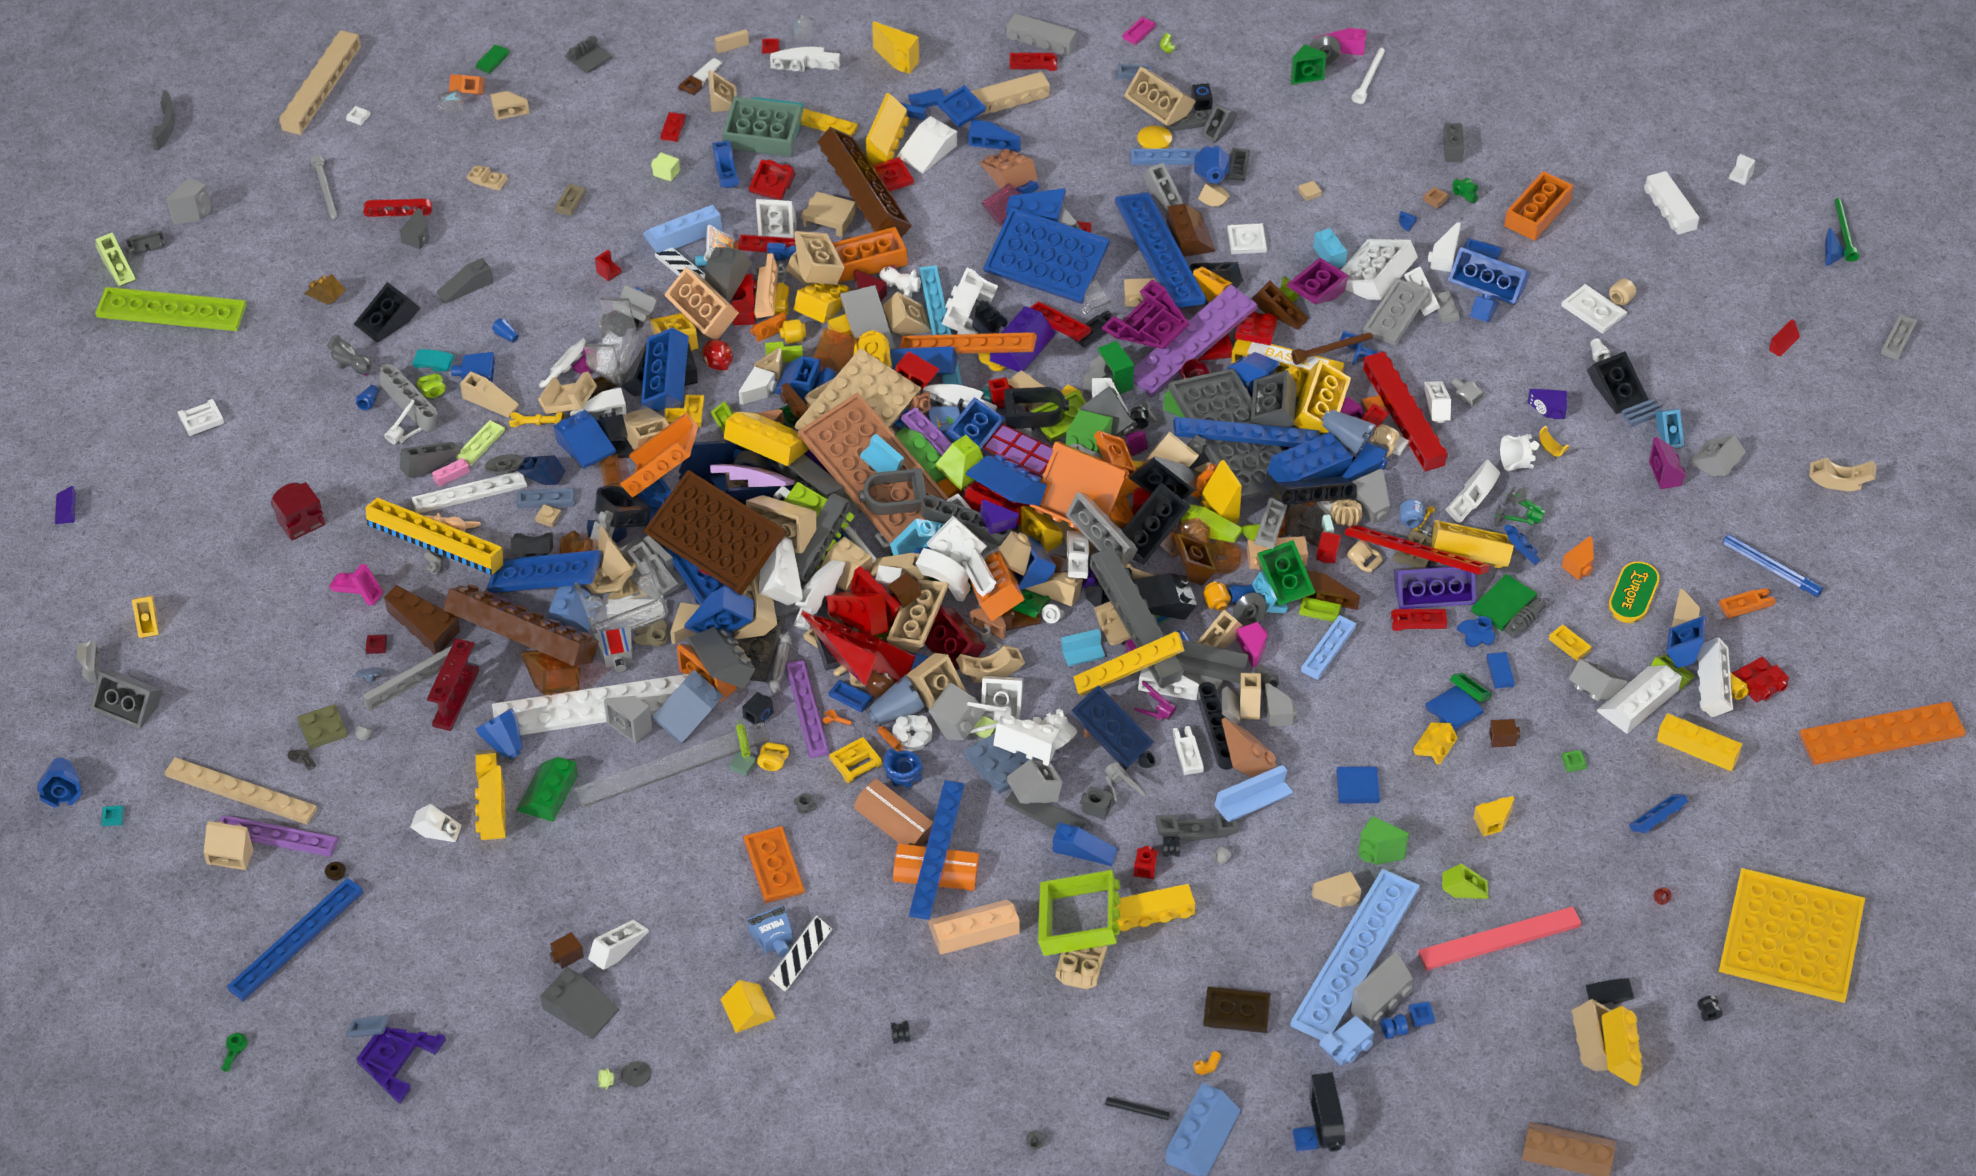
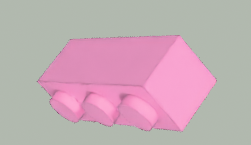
(450, 472)

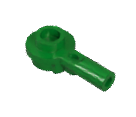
(235, 1044)

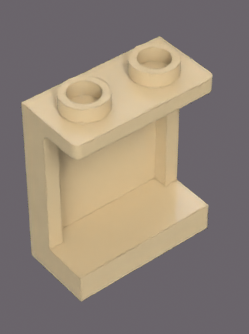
(830, 212)
(567, 397)

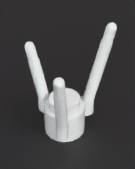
(395, 433)
(997, 712)

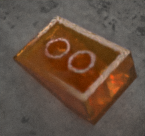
(551, 674)

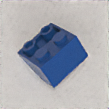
(1253, 367)
(800, 375)

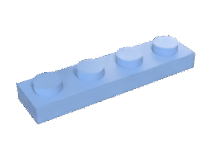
(1328, 647)

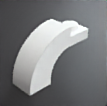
(945, 570)

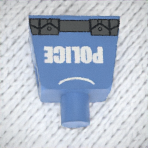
(771, 930)

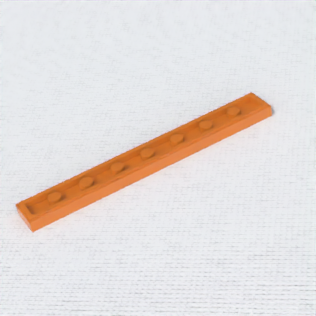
(974, 342)

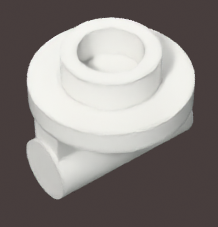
(1052, 613)

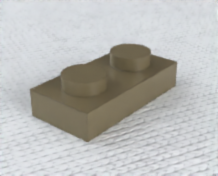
(570, 200)

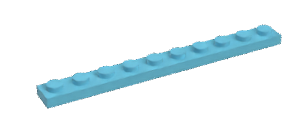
(936, 311)

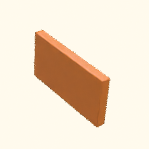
(773, 864)

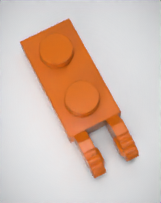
(1746, 602)

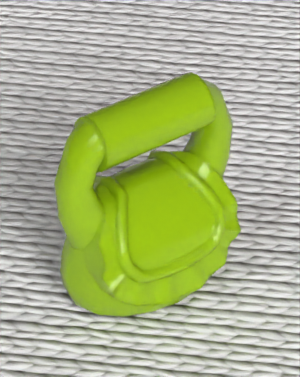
(431, 385)

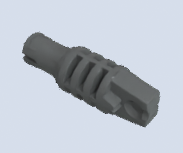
(1524, 617)

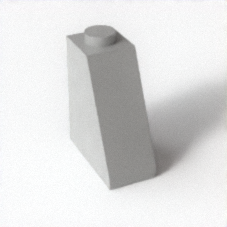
(1373, 496)

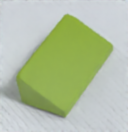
(721, 413)
(1686, 675)

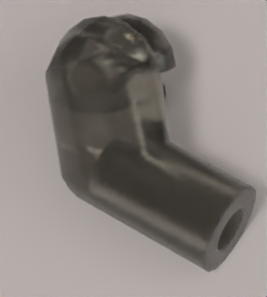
(303, 757)

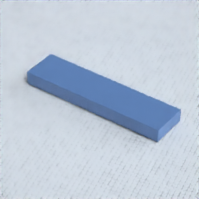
(1165, 156)

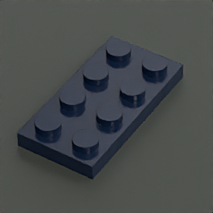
(1111, 727)

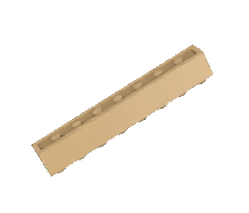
(320, 82)

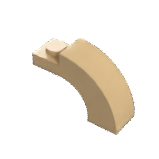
(1841, 478)
(999, 664)

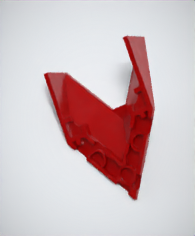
(860, 651)

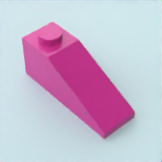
(1351, 40)

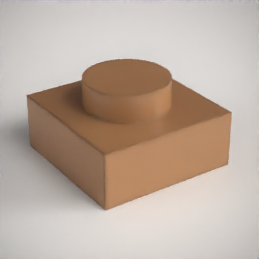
(1435, 197)

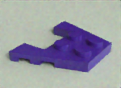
(389, 1051)

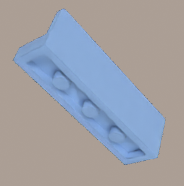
(1253, 794)

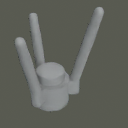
(1117, 775)

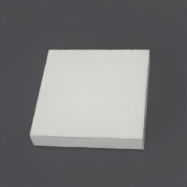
(1246, 238)

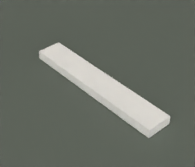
(468, 492)

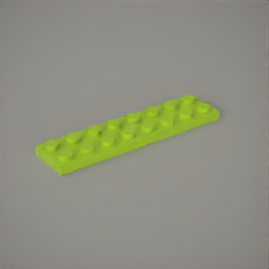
(171, 309)

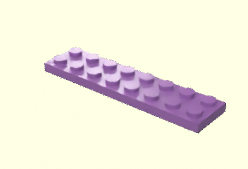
(1203, 332)

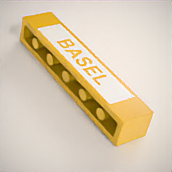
(1280, 354)

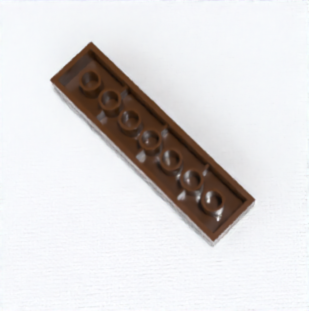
(863, 182)
(521, 625)

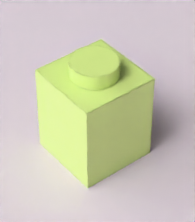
(665, 166)

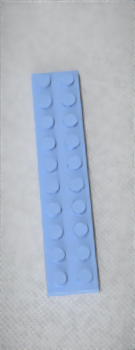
(1355, 955)

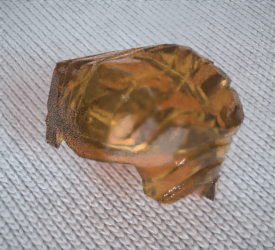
(1196, 529)

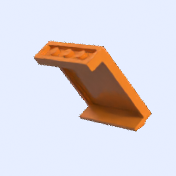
(661, 454)
(1075, 472)

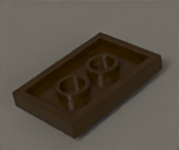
(1237, 1009)

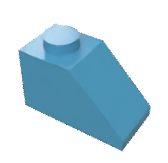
(1670, 427)

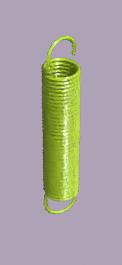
(743, 741)

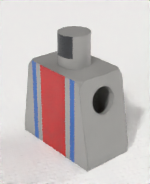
(615, 647)

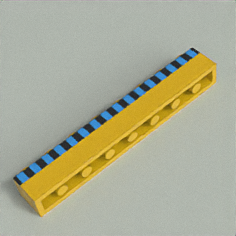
(434, 536)

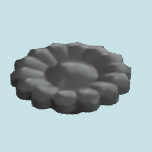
(636, 1074)

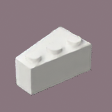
(780, 575)

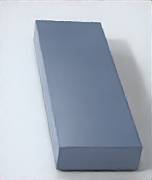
(547, 497)

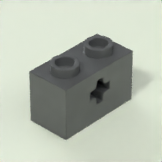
(1453, 142)

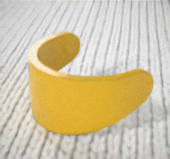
(1550, 444)

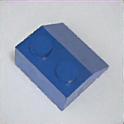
(1686, 641)

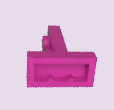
(359, 582)

